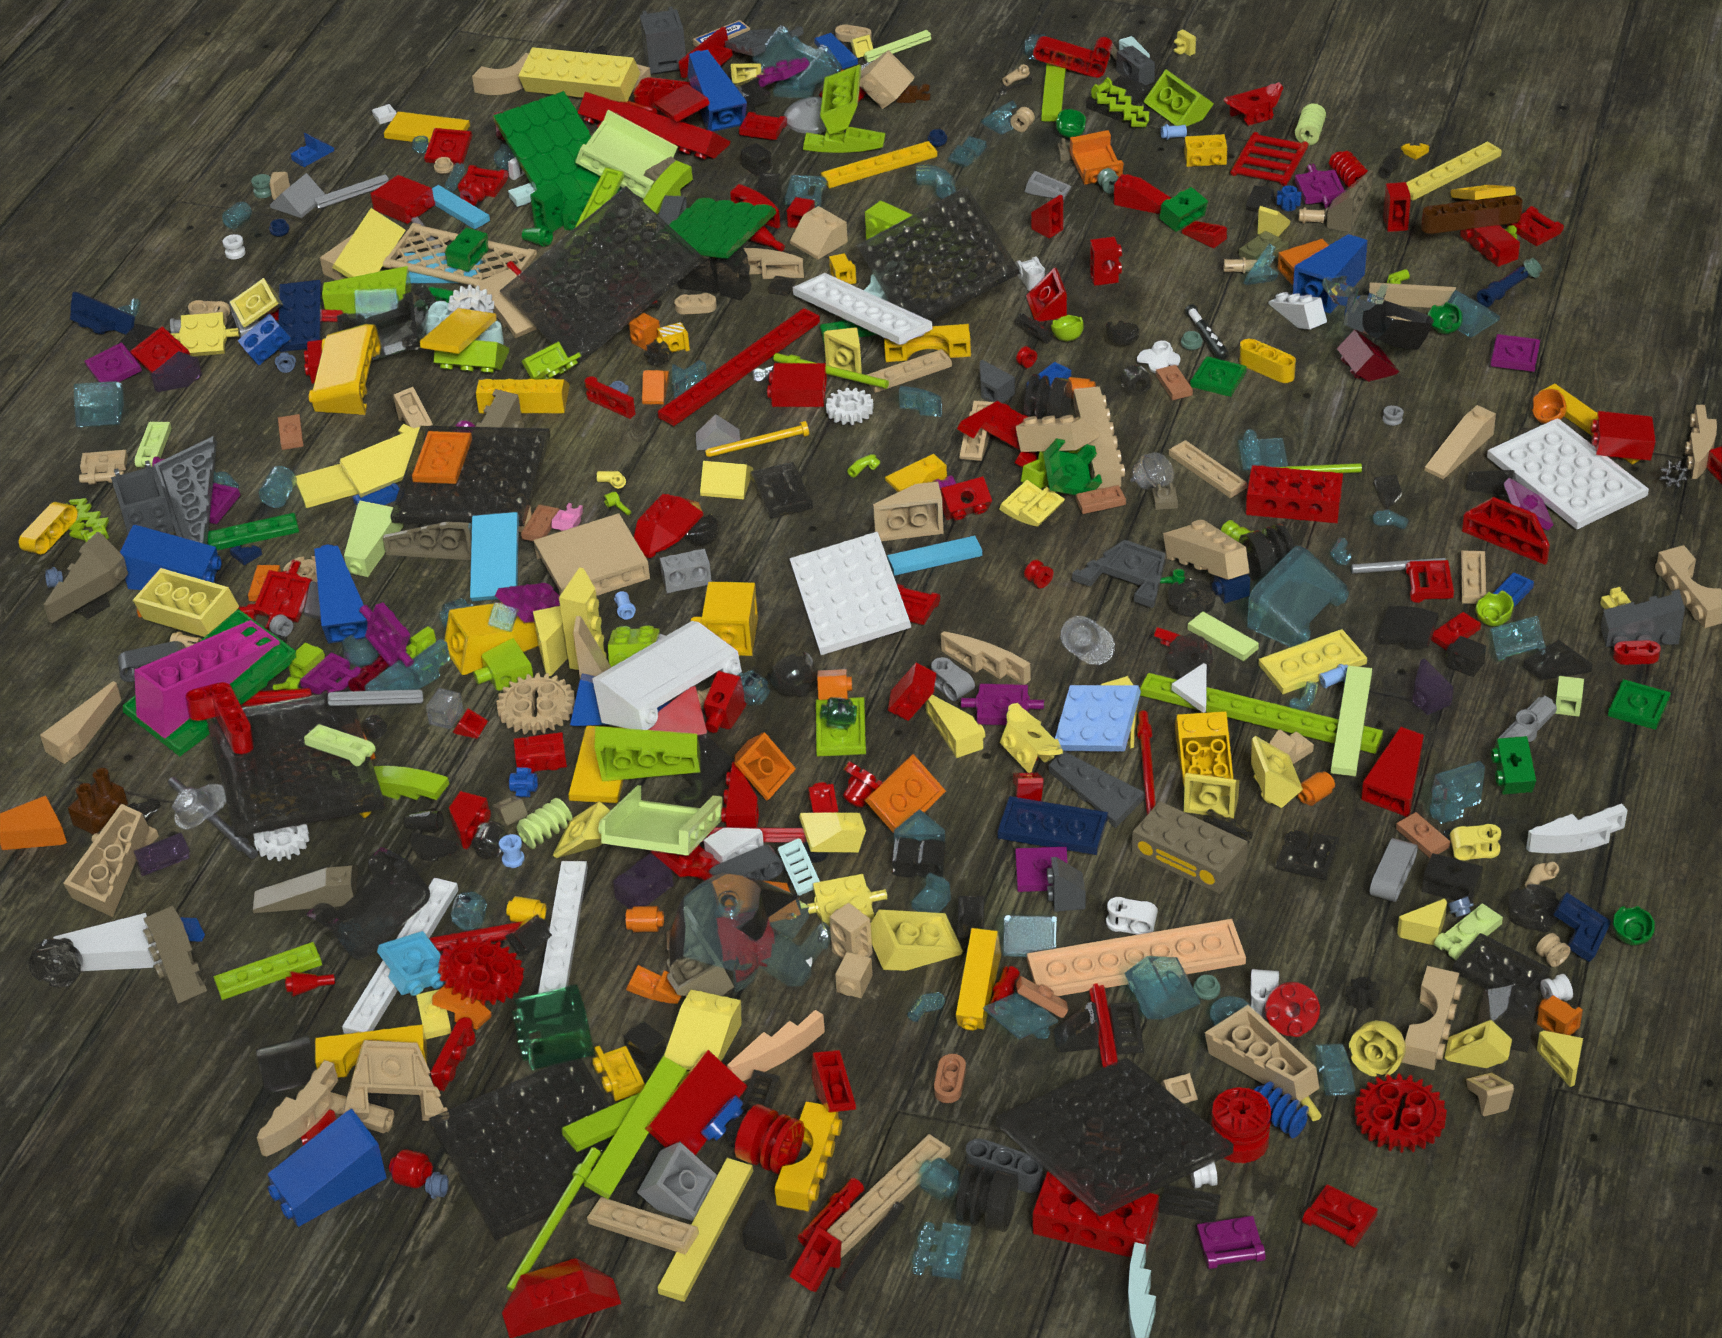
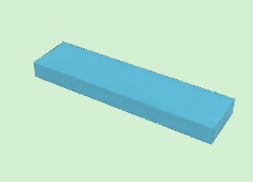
(459, 208)
(934, 555)

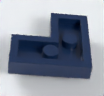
(1588, 925)

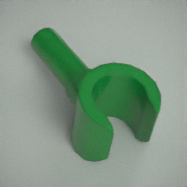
(1177, 576)

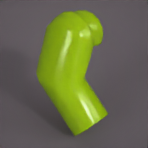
(1398, 277)
(861, 463)

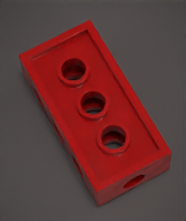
(1294, 494)
(1068, 1219)

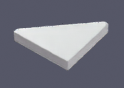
(1193, 687)

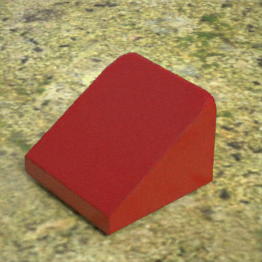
(470, 724)

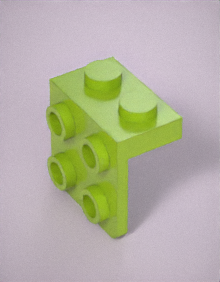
(549, 362)
(627, 642)

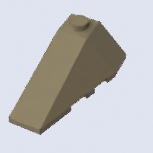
(438, 540)

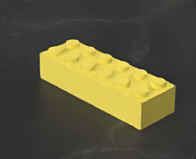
(579, 72)

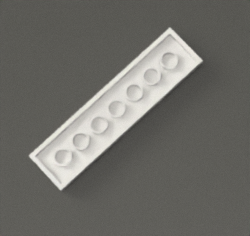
(863, 308)

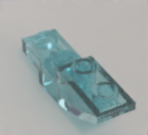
(417, 675)

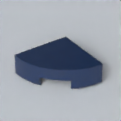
(245, 554)

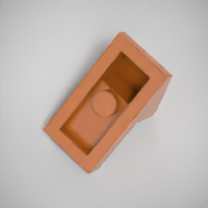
(654, 386)

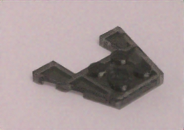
(713, 770)

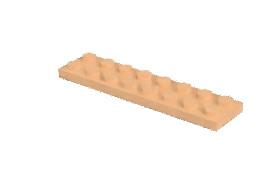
(1105, 962)

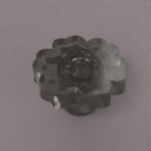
(1187, 654)

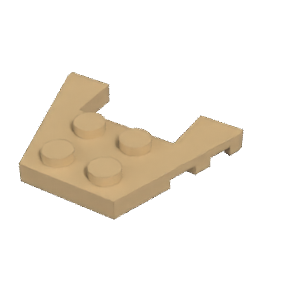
(392, 1070)

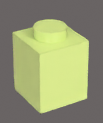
(1569, 695)

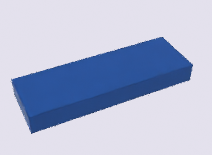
(841, 53)

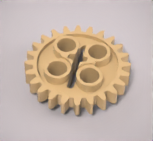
(518, 702)

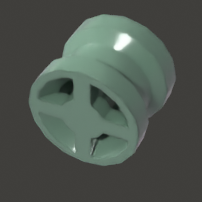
(1107, 179)
(261, 186)

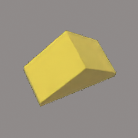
(742, 72)
(1271, 221)
(1424, 923)
(1561, 1053)

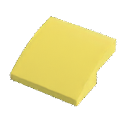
(1031, 504)

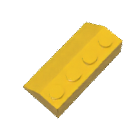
(533, 394)

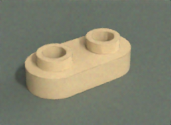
(847, 32)
(695, 303)

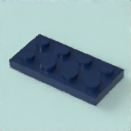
(301, 313)
(1052, 825)

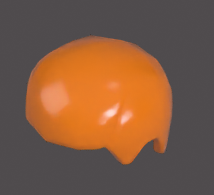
(1549, 405)

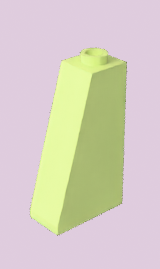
(365, 540)

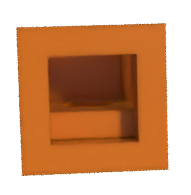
(1558, 1016)

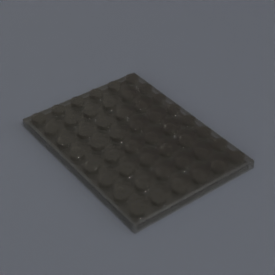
(601, 275)
(283, 778)

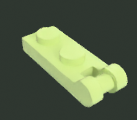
(152, 442)
(340, 744)
(1479, 921)

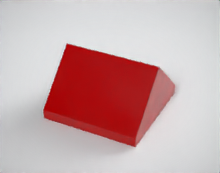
(1048, 298)

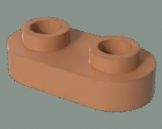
(949, 1084)

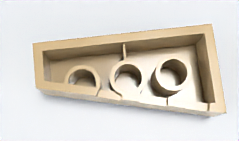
(1207, 549)

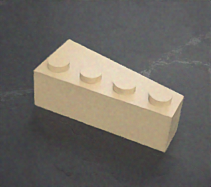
(108, 862)
(1262, 1053)

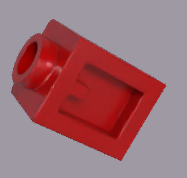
(822, 798)

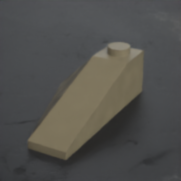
(1348, 205)
(94, 573)
(329, 885)
(691, 974)

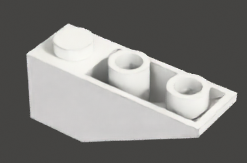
(1302, 311)

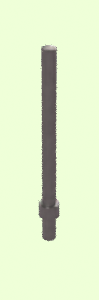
(239, 843)

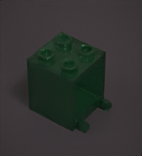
(561, 1023)

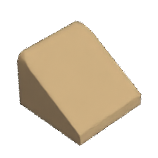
(279, 183)
(1181, 1088)

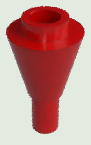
(764, 237)
(302, 982)

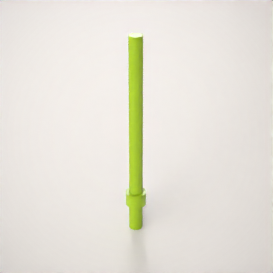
(836, 371)
(580, 1176)

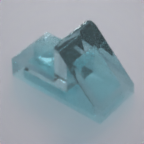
(1000, 118)
(1261, 271)
(685, 379)

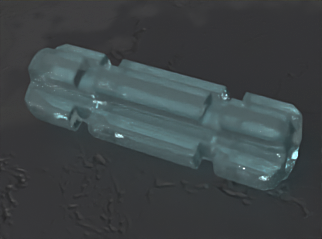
(454, 177)

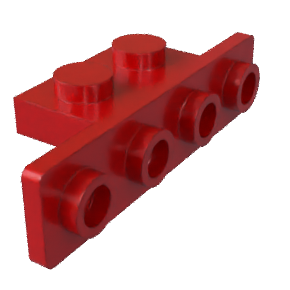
(715, 45)

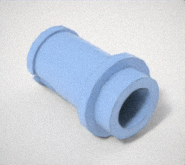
(1173, 131)
(625, 607)
(1333, 676)

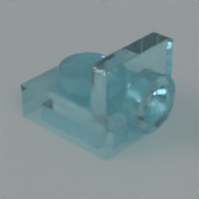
(933, 896)

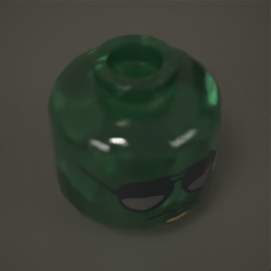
(839, 713)

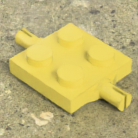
(204, 333)
(838, 892)

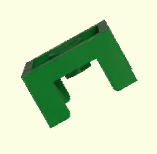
(1070, 471)

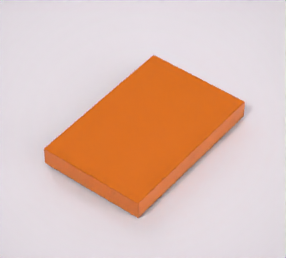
(442, 457)
(904, 793)

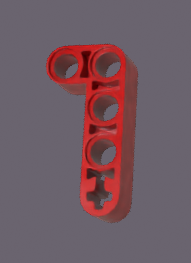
(1048, 51)
(652, 89)
(221, 702)

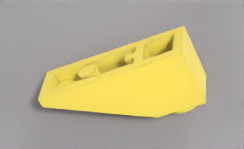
(955, 726)

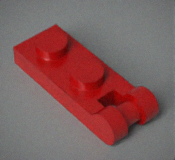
(609, 398)
(452, 1053)

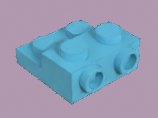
(412, 963)

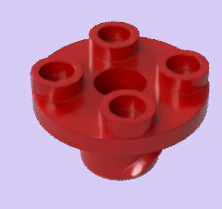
(859, 785)
(1292, 1009)

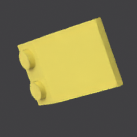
(912, 939)
(703, 1025)

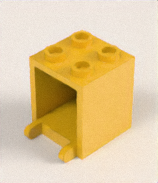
(731, 614)

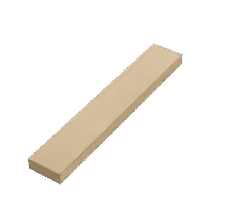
(882, 1196)

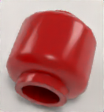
(410, 1168)

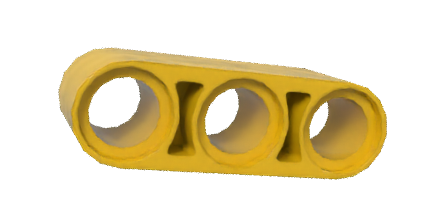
(1267, 360)
(48, 528)

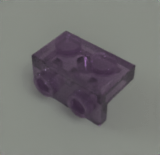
(161, 854)

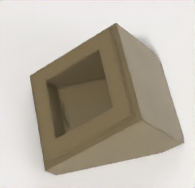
(510, 809)

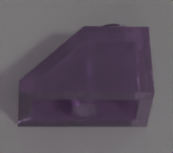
(176, 372)
(1431, 689)

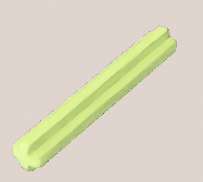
(898, 45)

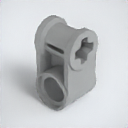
(951, 679)

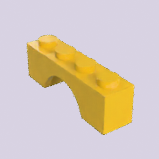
(950, 338)
(345, 1048)
(799, 1182)

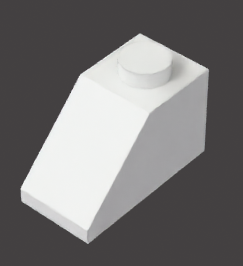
(733, 842)

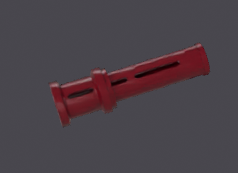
(367, 674)

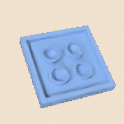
(1097, 717)

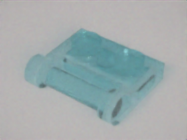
(800, 186)
(1518, 637)

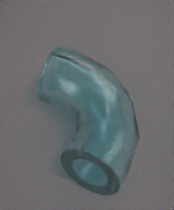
(936, 177)

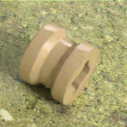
(1022, 119)
(1553, 949)

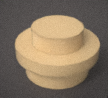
(443, 165)

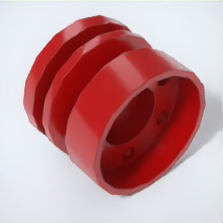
(1244, 1120)
(769, 1138)

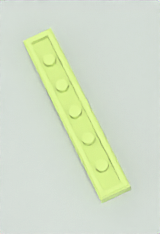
(1351, 721)

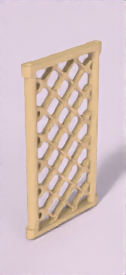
(439, 271)

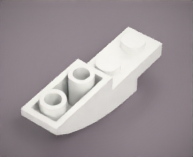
(1574, 835)

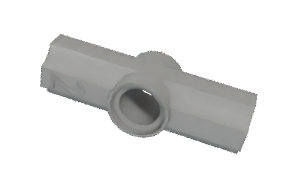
(1531, 719)

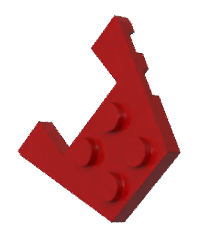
(1002, 423)

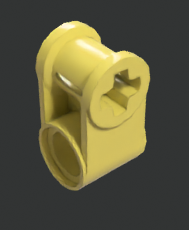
(1474, 843)

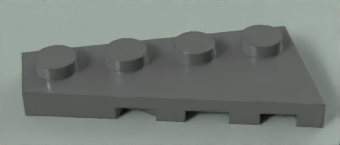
(1097, 787)

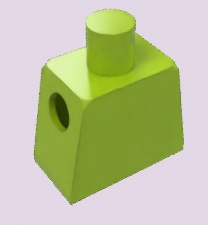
(503, 665)

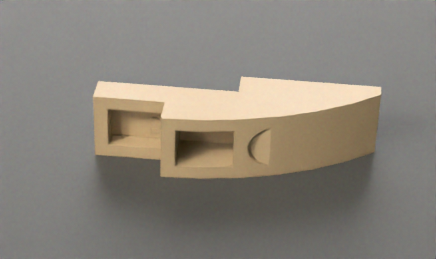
(1701, 441)
(298, 1116)

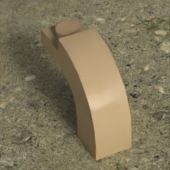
(499, 81)

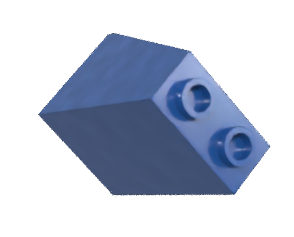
(726, 104)
(1339, 259)
(150, 550)
(338, 597)
(327, 1170)

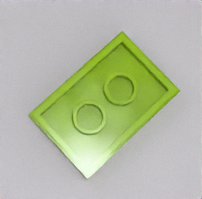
(841, 742)

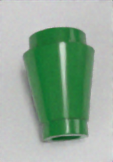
(538, 235)

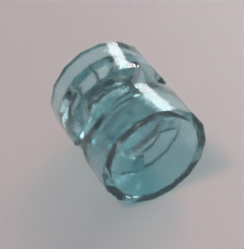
(277, 486)

